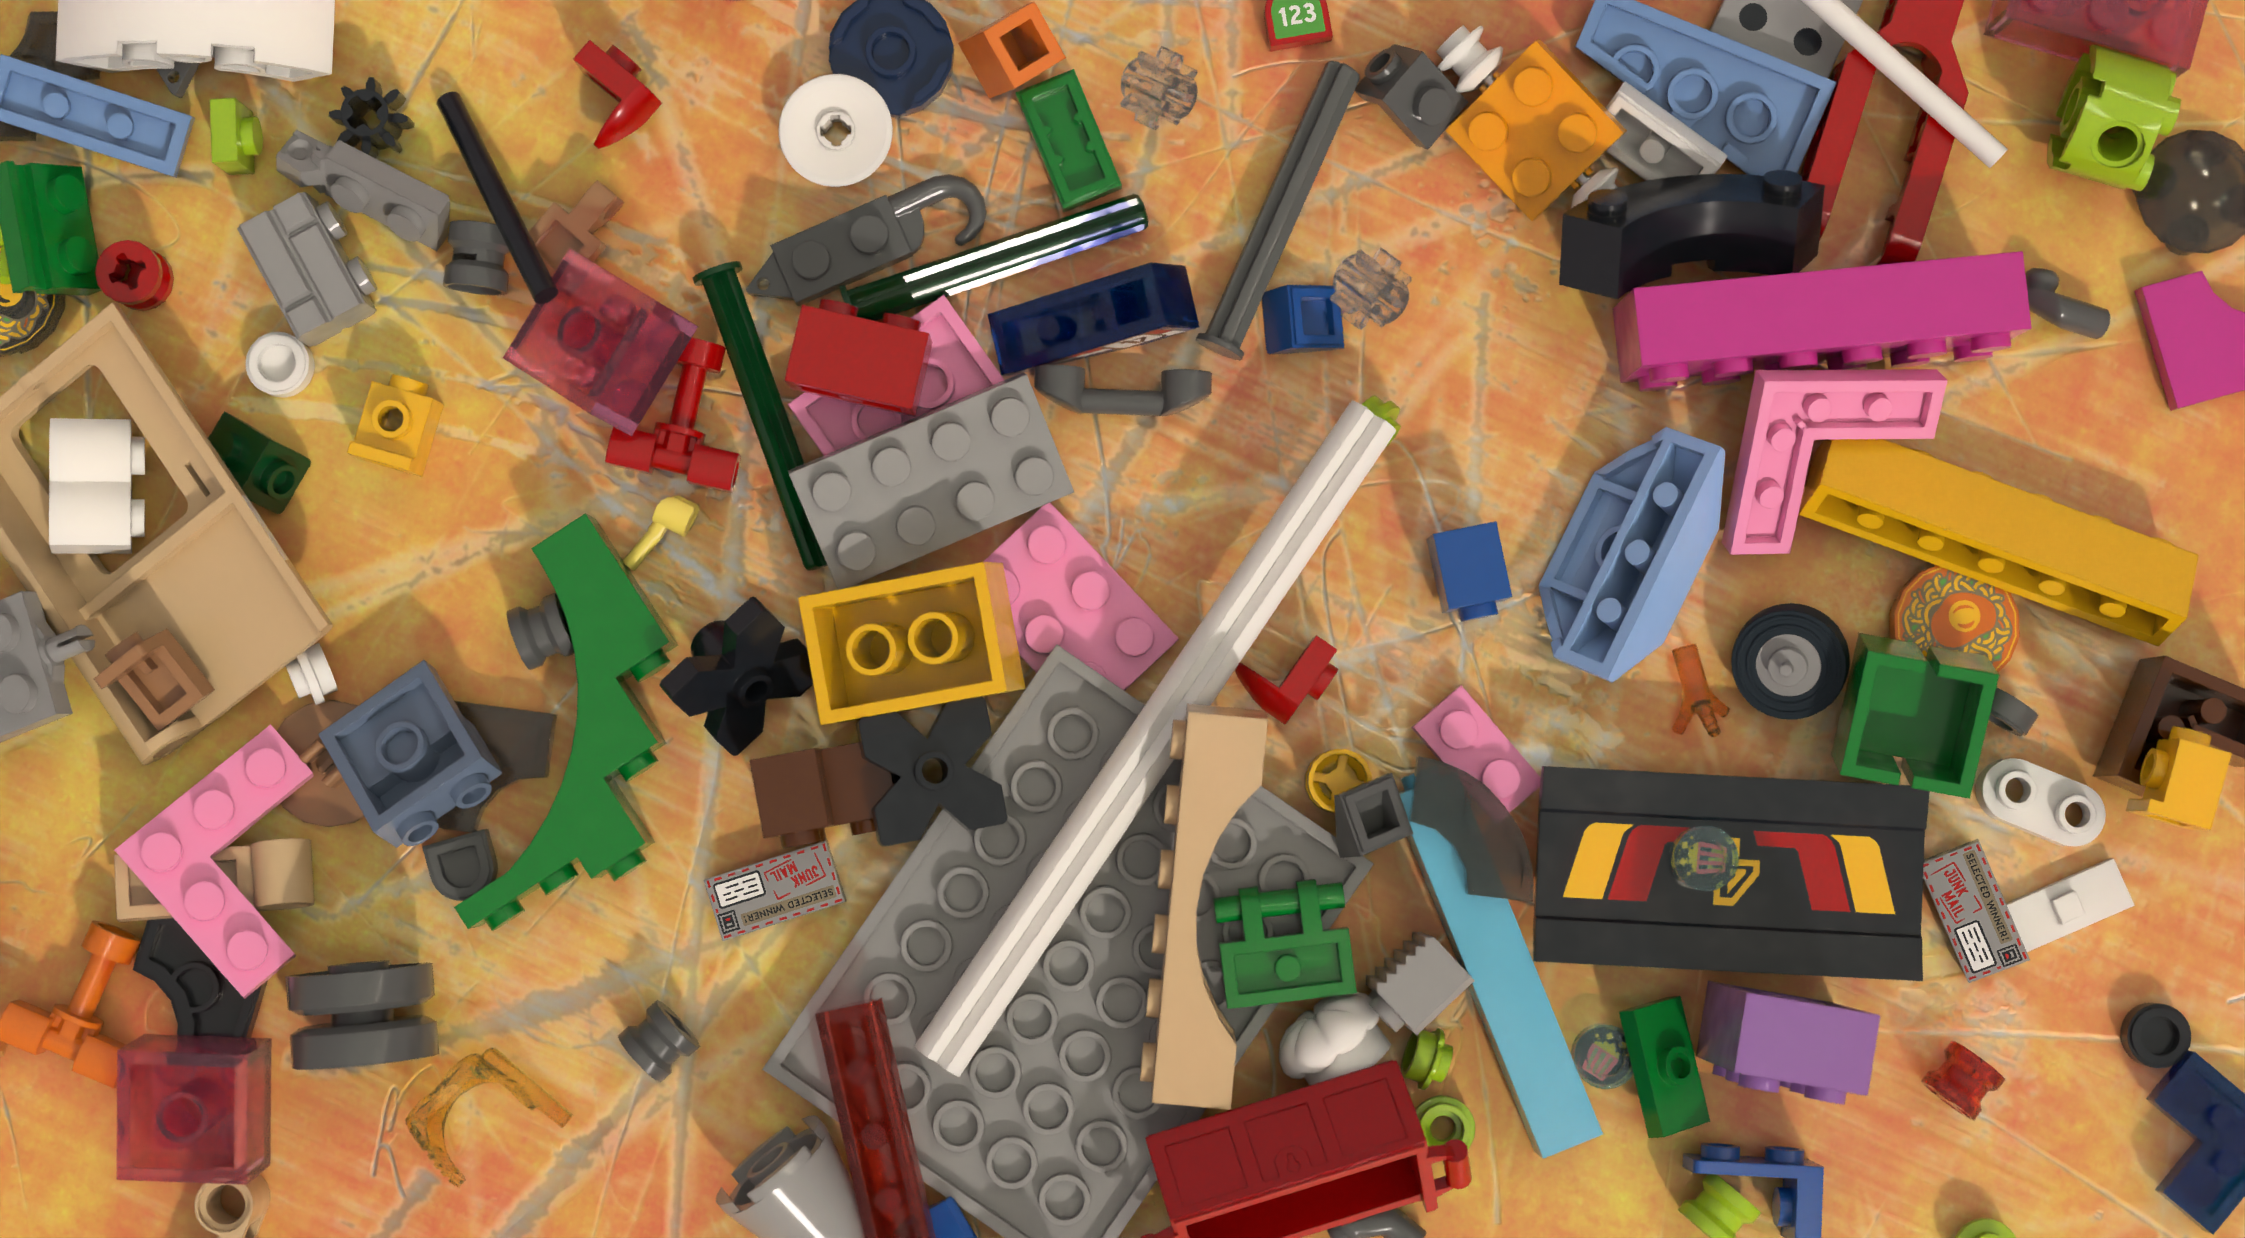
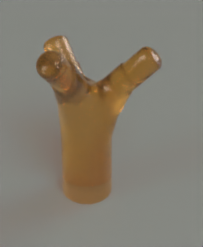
(1696, 693)

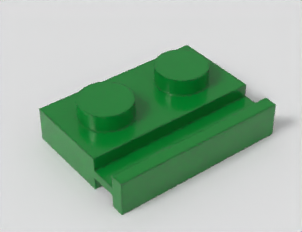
(47, 229)

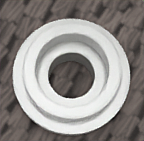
(312, 674)

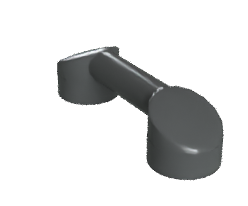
(1067, 388)

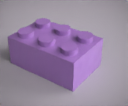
(1787, 1042)

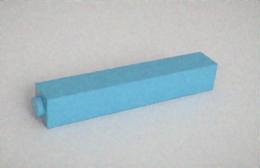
(1507, 998)

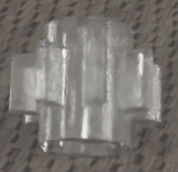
(1159, 88)
(1370, 288)

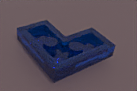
(2211, 1110)

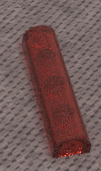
(874, 1121)

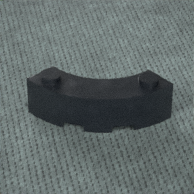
(1728, 219)

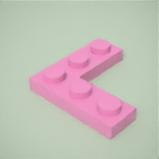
(1808, 405)
(177, 852)

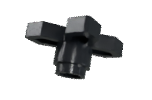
(736, 671)
(912, 800)

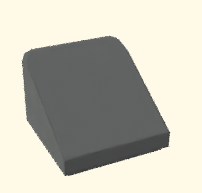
(1370, 817)

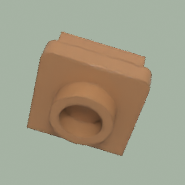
(156, 676)

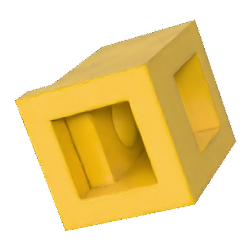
(409, 445)
(2182, 780)

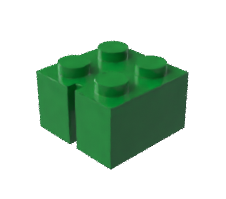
(1916, 710)

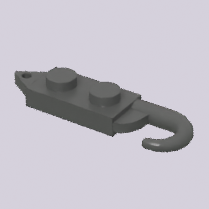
(862, 241)

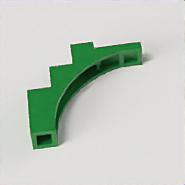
(612, 639)

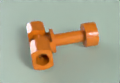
(74, 1028)

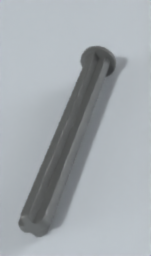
(1280, 211)

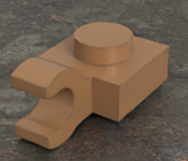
(574, 230)

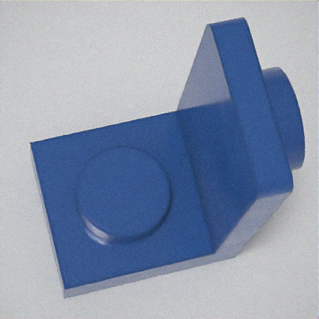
(1795, 1205)

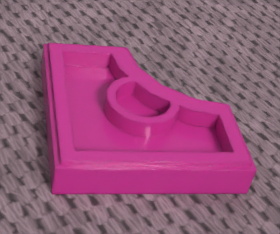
(2193, 339)

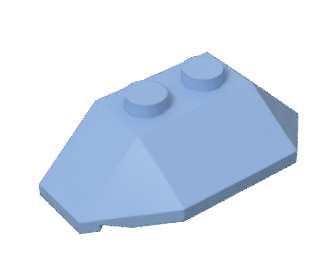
(1632, 553)

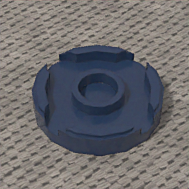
(896, 49)

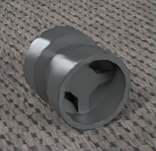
(476, 259)

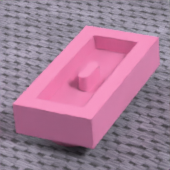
(1468, 739)

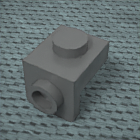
(1411, 93)

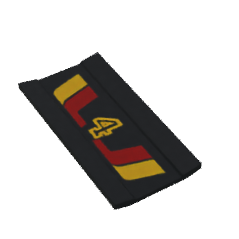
(1817, 890)

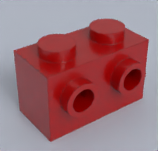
(859, 357)

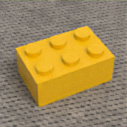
(911, 642)

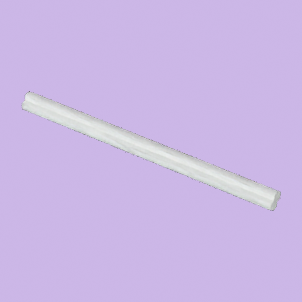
(1145, 748)

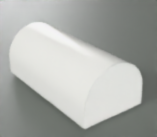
(1658, 142)

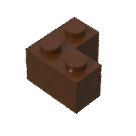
(2165, 696)
(817, 790)

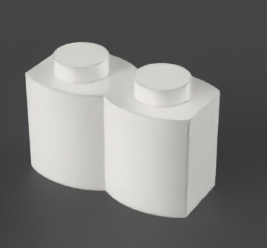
(93, 486)

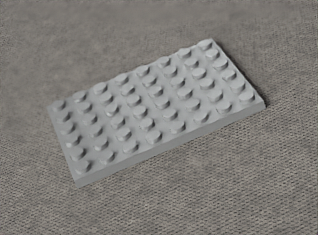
(1052, 1105)

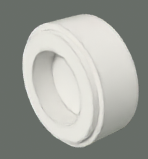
(280, 364)

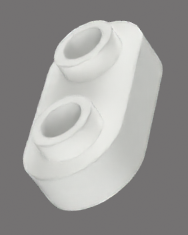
(2042, 803)

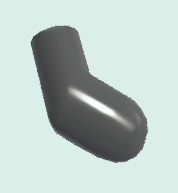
(2062, 310)
(1387, 1224)

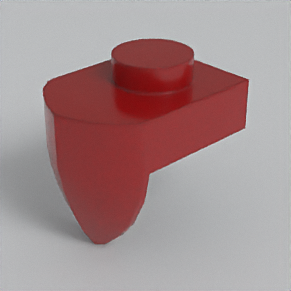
(617, 77)
(1308, 676)

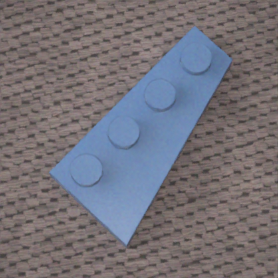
(1723, 90)

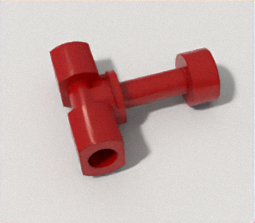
(677, 445)

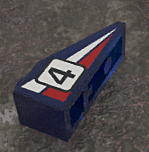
(1095, 318)

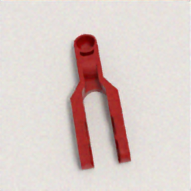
(1929, 28)

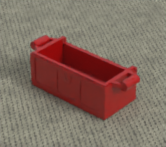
(1303, 1161)

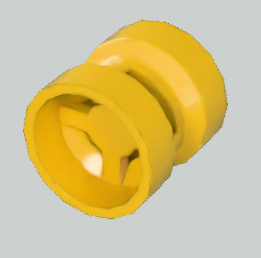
(1339, 771)

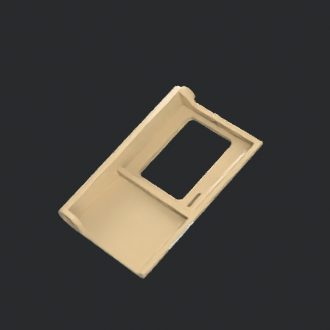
(206, 578)

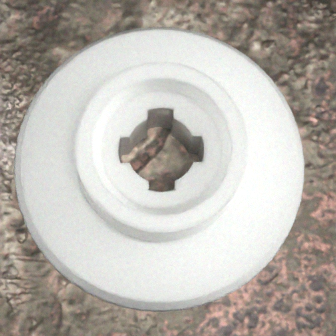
(815, 109)

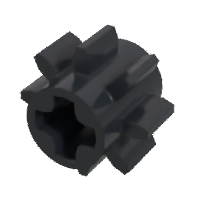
(362, 101)

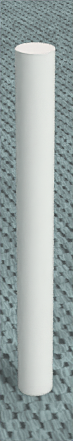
(1909, 79)

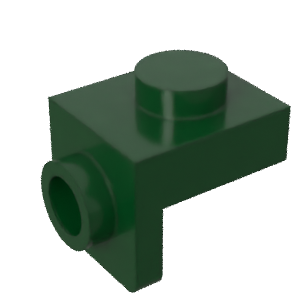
(259, 463)

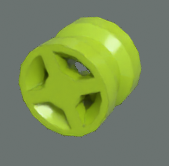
(1719, 1209)

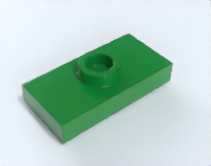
(1068, 140)
(1664, 1067)

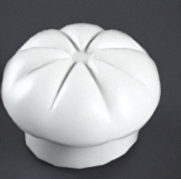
(1333, 1039)

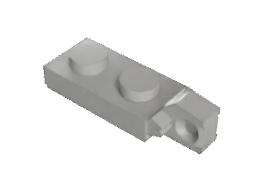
(368, 187)

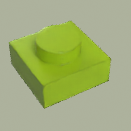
(234, 136)

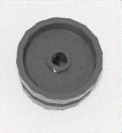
(362, 1015)

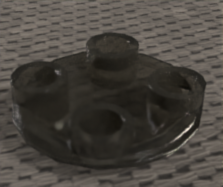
(2195, 192)

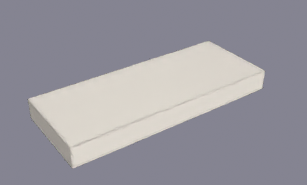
(2070, 904)

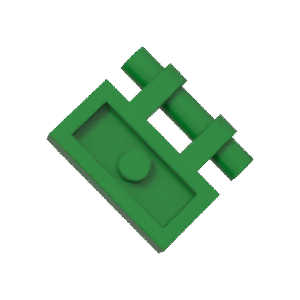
(1287, 965)

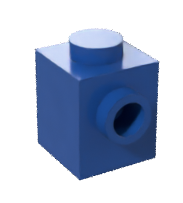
(1469, 570)

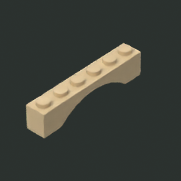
(1219, 771)

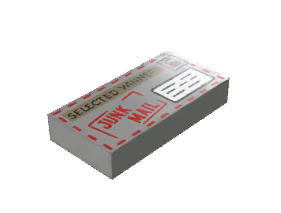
(775, 890)
(1973, 911)

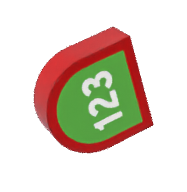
(1296, 23)

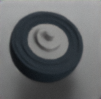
(1790, 661)

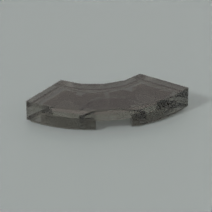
(1476, 827)

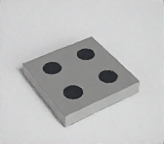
(1783, 31)

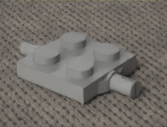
(33, 665)

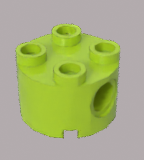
(2113, 118)

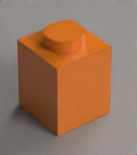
(1012, 50)

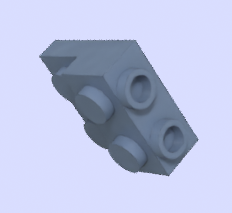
(410, 757)

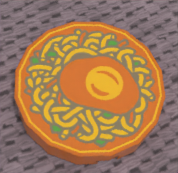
(1956, 614)

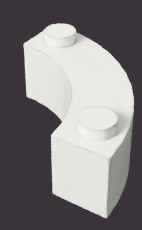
(244, 36)

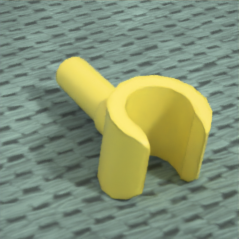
(672, 514)

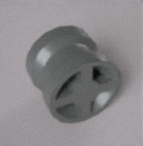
(540, 631)
(658, 1041)

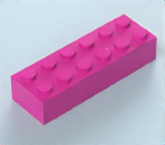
(1821, 319)

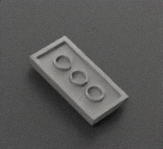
(931, 481)

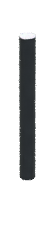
(497, 198)

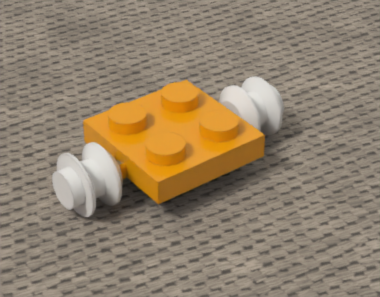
(1531, 125)

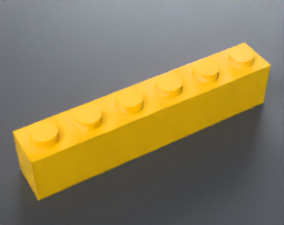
(2001, 536)

